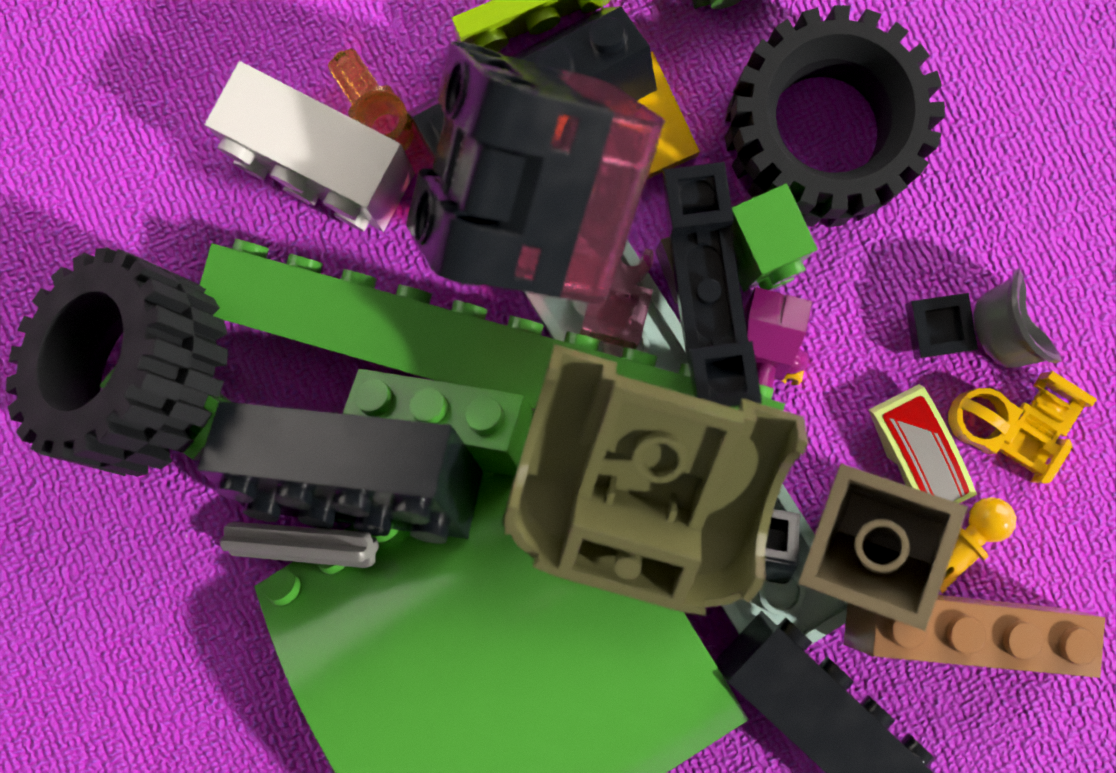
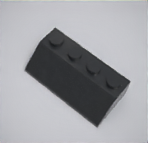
(597, 46)

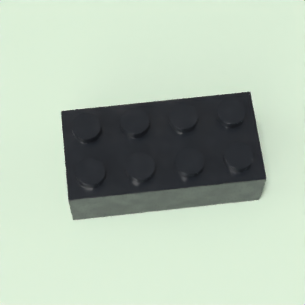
(343, 470)

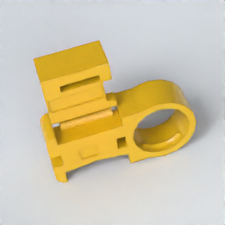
(1033, 435)

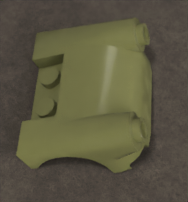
(648, 486)

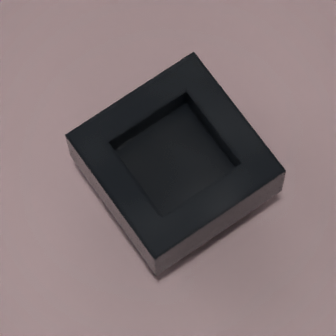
(941, 326)

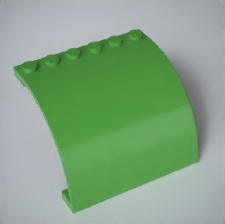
(488, 663)

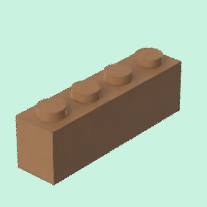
(986, 636)

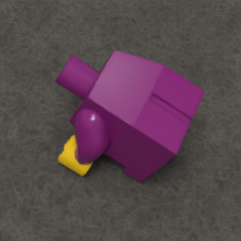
(777, 330)

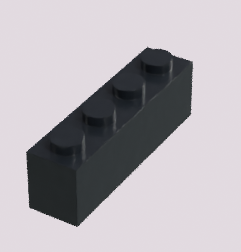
(813, 703)

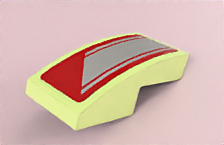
(922, 445)

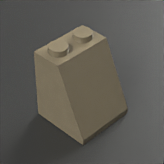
(883, 546)

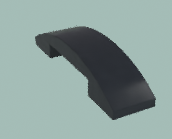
(708, 285)

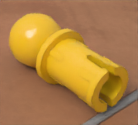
(988, 521)

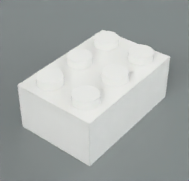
(310, 149)

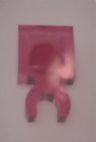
(624, 314)

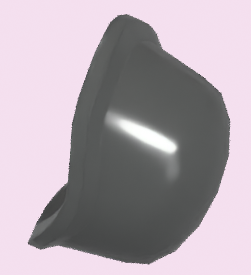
(1008, 330)

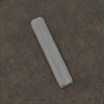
(300, 544)

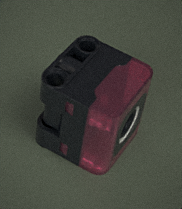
(531, 177)

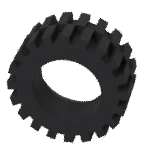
(878, 70)
(158, 379)

